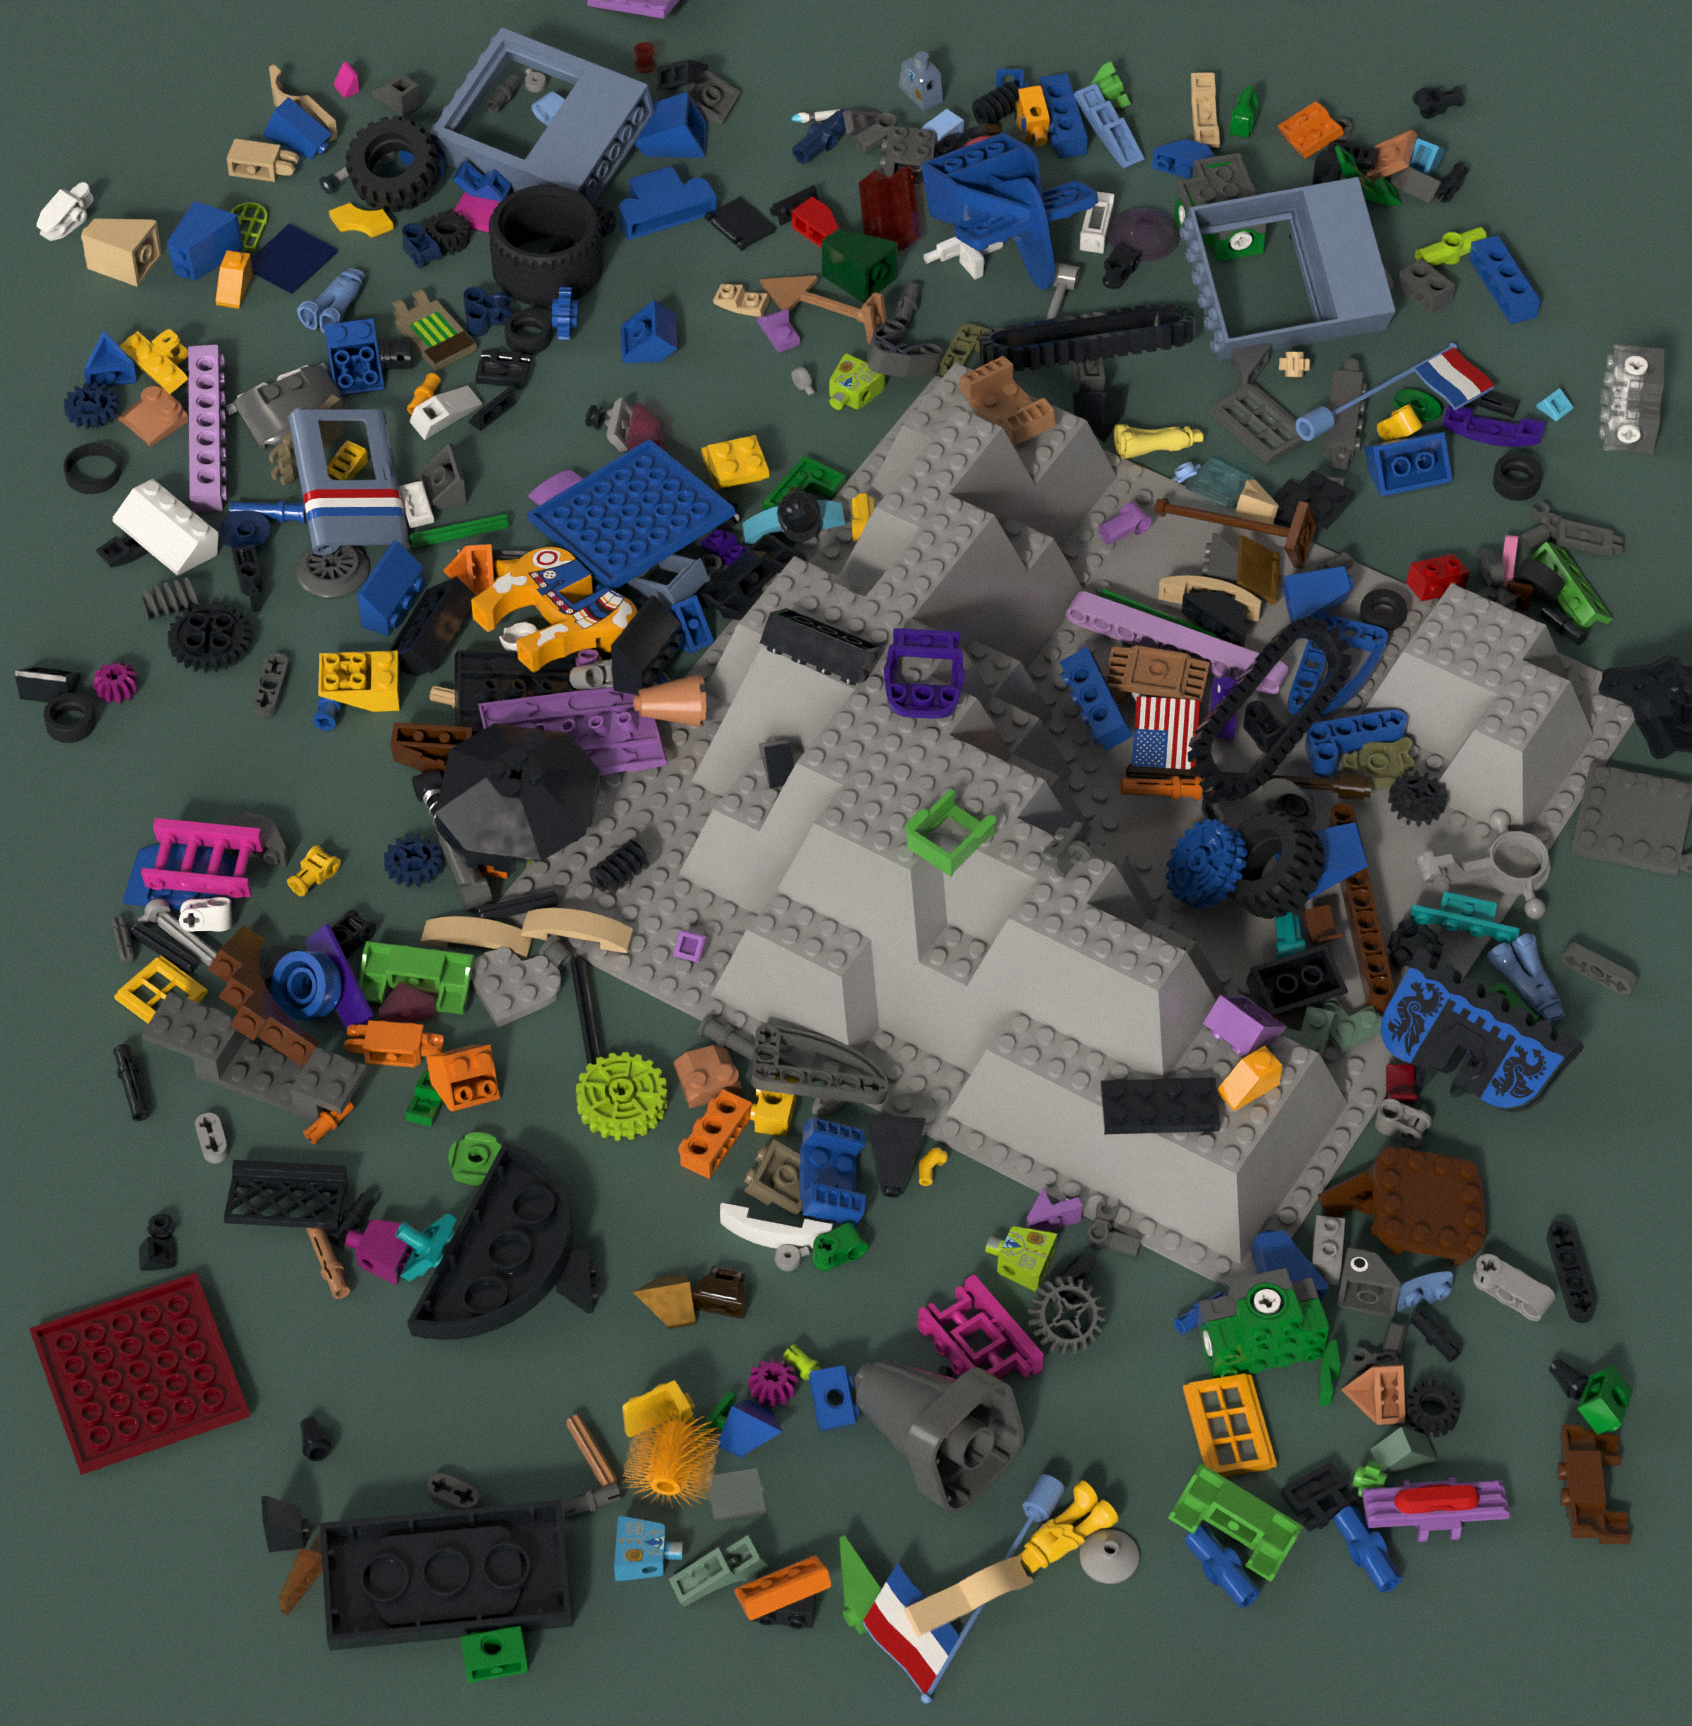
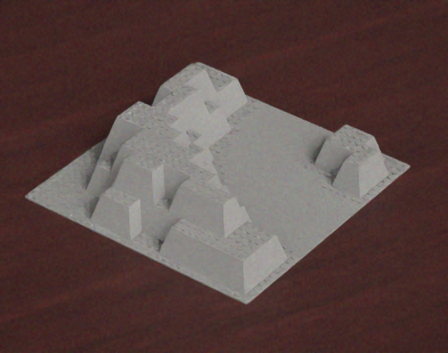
(1020, 988)

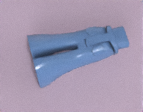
(333, 302)
(1525, 971)

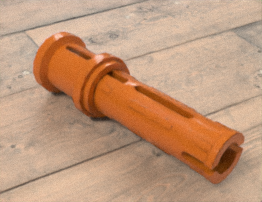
(1173, 788)

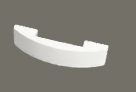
(768, 1233)

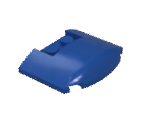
(139, 895)

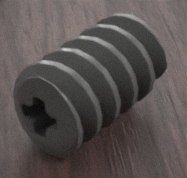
(168, 598)

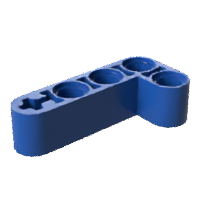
(1349, 734)

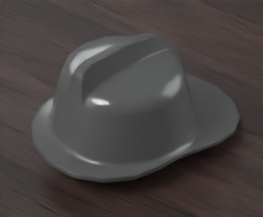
(1288, 797)

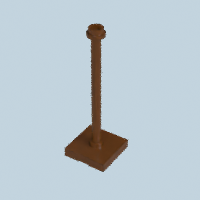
(1298, 535)

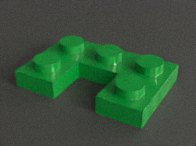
(807, 475)

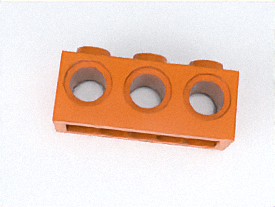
(717, 1145)

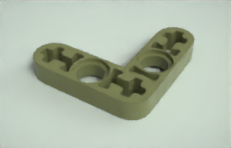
(963, 342)

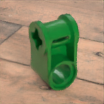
(840, 1245)

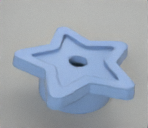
(1184, 471)

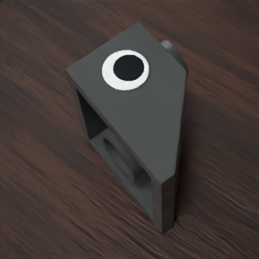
(1368, 1284)

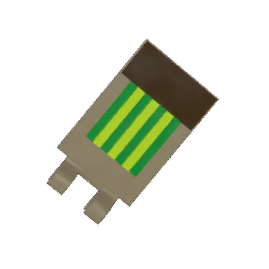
(432, 331)

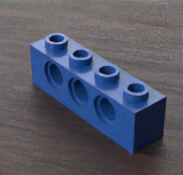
(1065, 120)
(1504, 279)
(1089, 683)

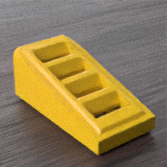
(349, 453)

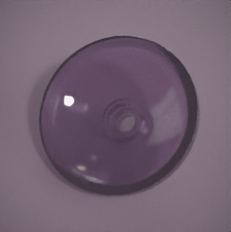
(1145, 231)

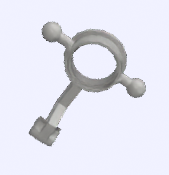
(1449, 869)

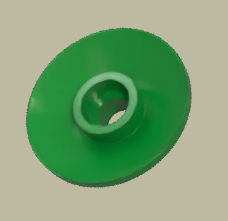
(1423, 405)

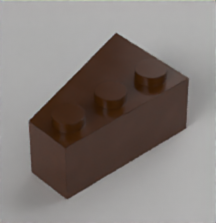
(426, 745)

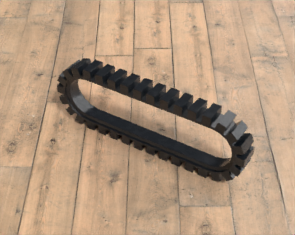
(1089, 336)
(1293, 732)

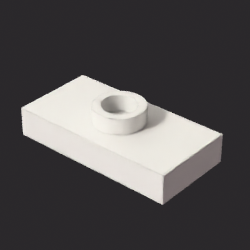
(416, 504)

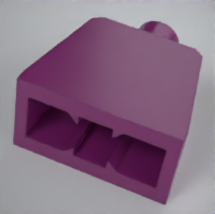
(380, 1250)

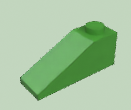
(857, 1585)

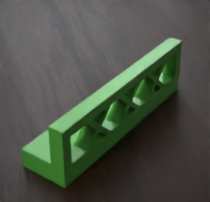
(1577, 595)

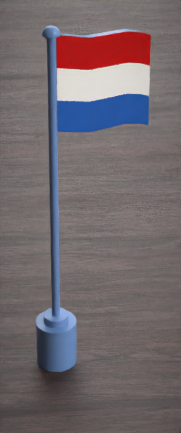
(1444, 373)
(929, 1655)

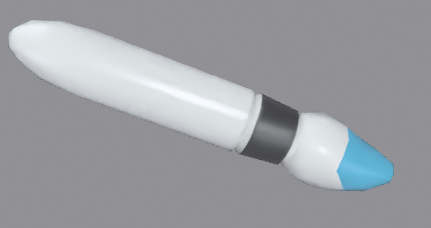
(813, 116)

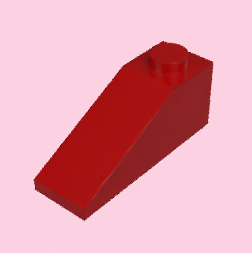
(814, 220)

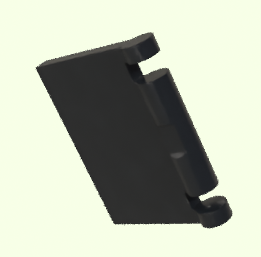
(740, 223)

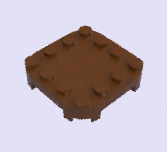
(1427, 1204)

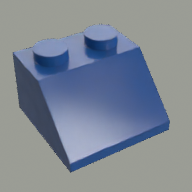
(649, 335)

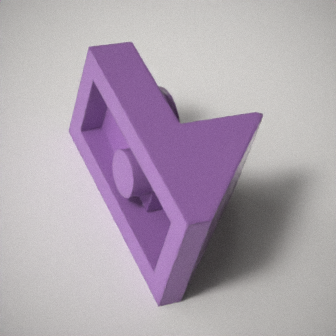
(779, 330)
(1052, 1217)

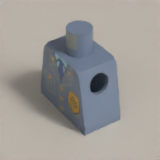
(921, 81)

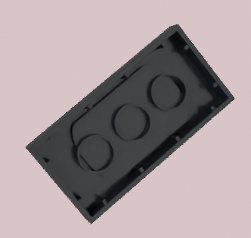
(444, 1574)

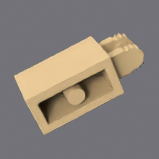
(259, 160)

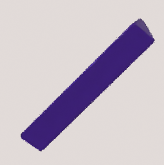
(352, 1003)

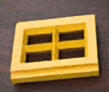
(171, 972)

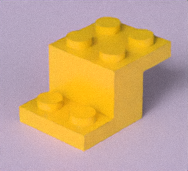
(735, 462)

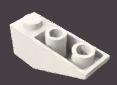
(443, 410)

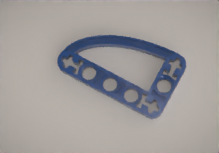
(1314, 675)

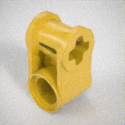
(1400, 424)

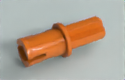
(327, 1121)

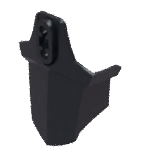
(1659, 701)

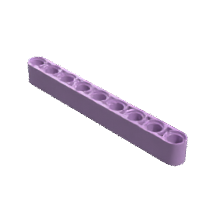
(1154, 632)

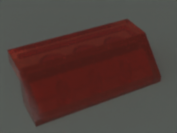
(890, 207)

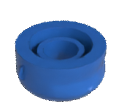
(291, 987)

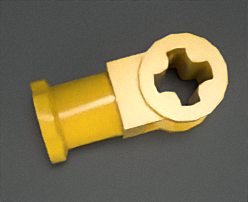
(316, 868)

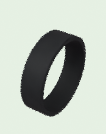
(86, 450)

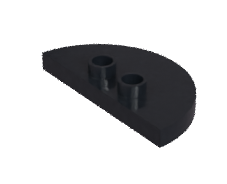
(501, 1253)

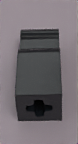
(248, 574)

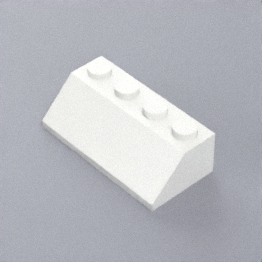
(166, 527)

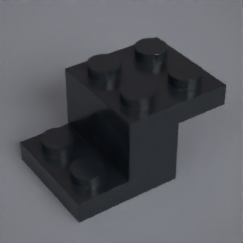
(1324, 496)

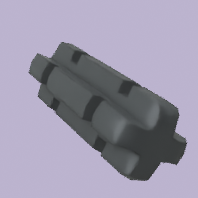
(123, 939)

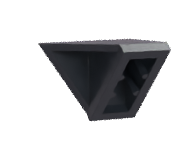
(1100, 409)

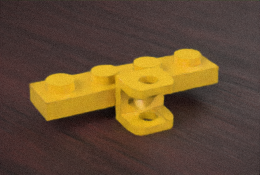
(158, 359)

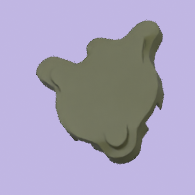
(1381, 761)

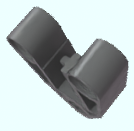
(890, 357)

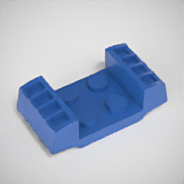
(830, 1171)

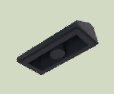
(493, 409)

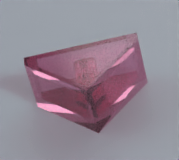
(407, 1005)

